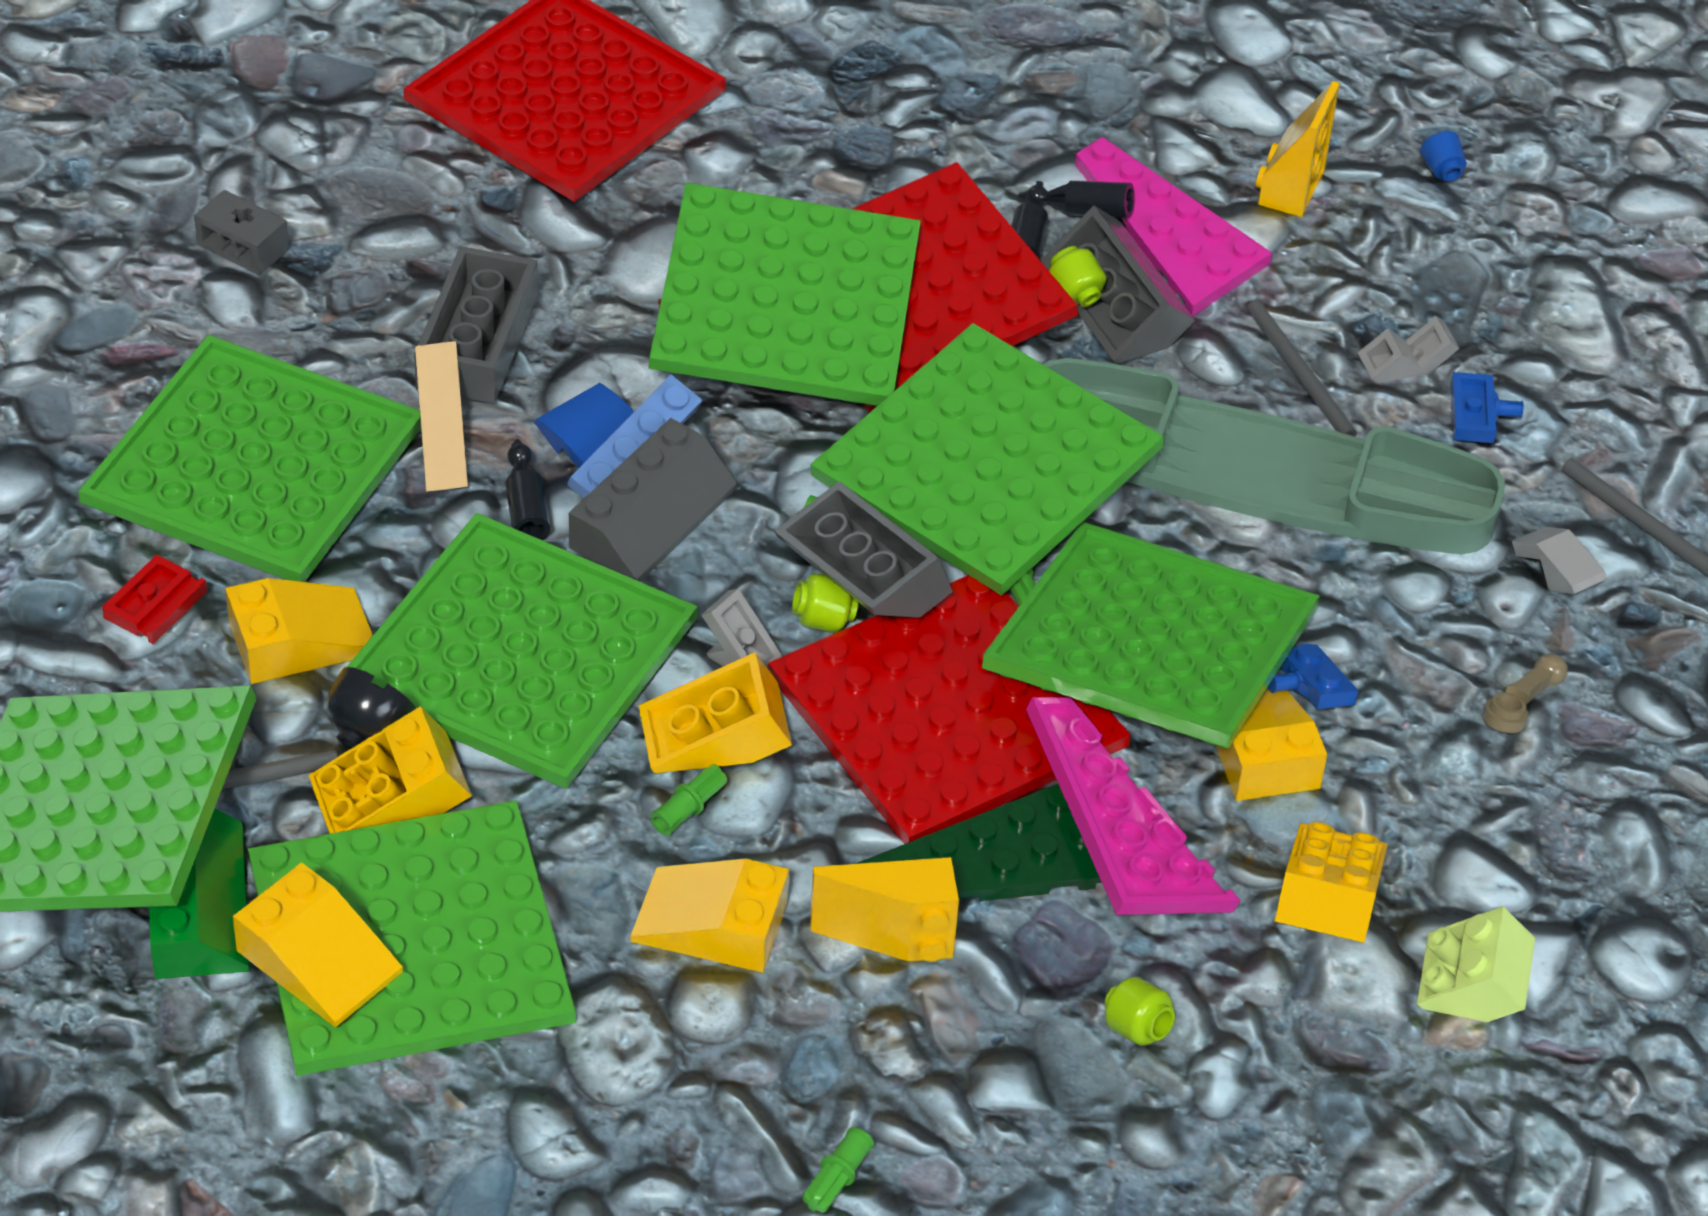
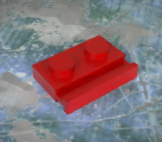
(154, 599)

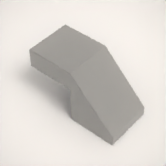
(1394, 358)
(1563, 558)

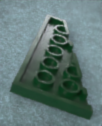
(1009, 850)

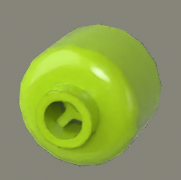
(1079, 274)
(822, 604)
(1139, 1011)

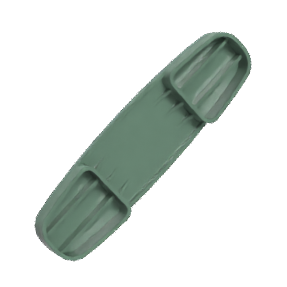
(1299, 474)

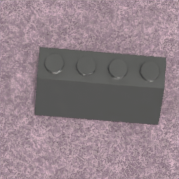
(1136, 306)
(650, 502)
(866, 554)

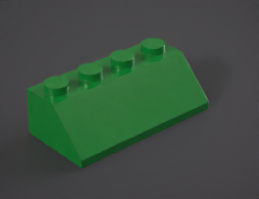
(199, 931)

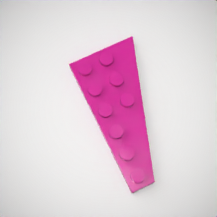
(1178, 235)
(1123, 827)

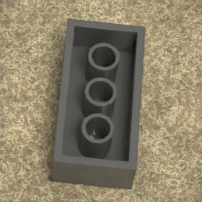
(486, 313)

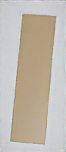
(441, 416)

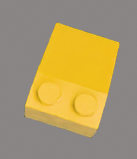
(1300, 157)
(294, 626)
(716, 719)
(1275, 750)
(888, 907)
(715, 911)
(314, 945)

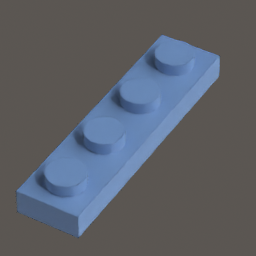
(668, 401)

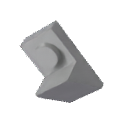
(737, 631)

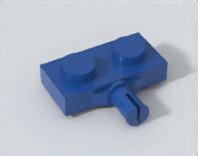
(1478, 407)
(1315, 677)

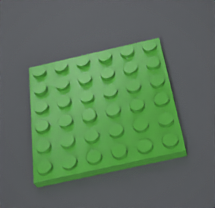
(785, 295)
(988, 457)
(252, 459)
(1152, 634)
(525, 647)
(111, 793)
(458, 913)

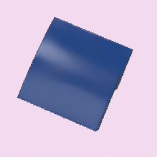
(584, 422)

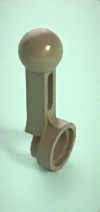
(1508, 710)

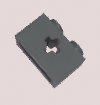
(241, 232)

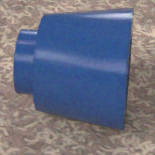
(1444, 155)

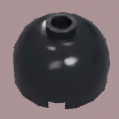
(363, 708)

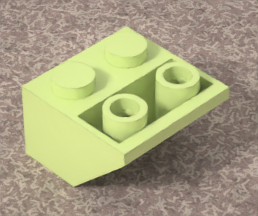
(1478, 967)

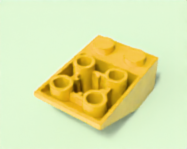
(391, 777)
(1331, 881)

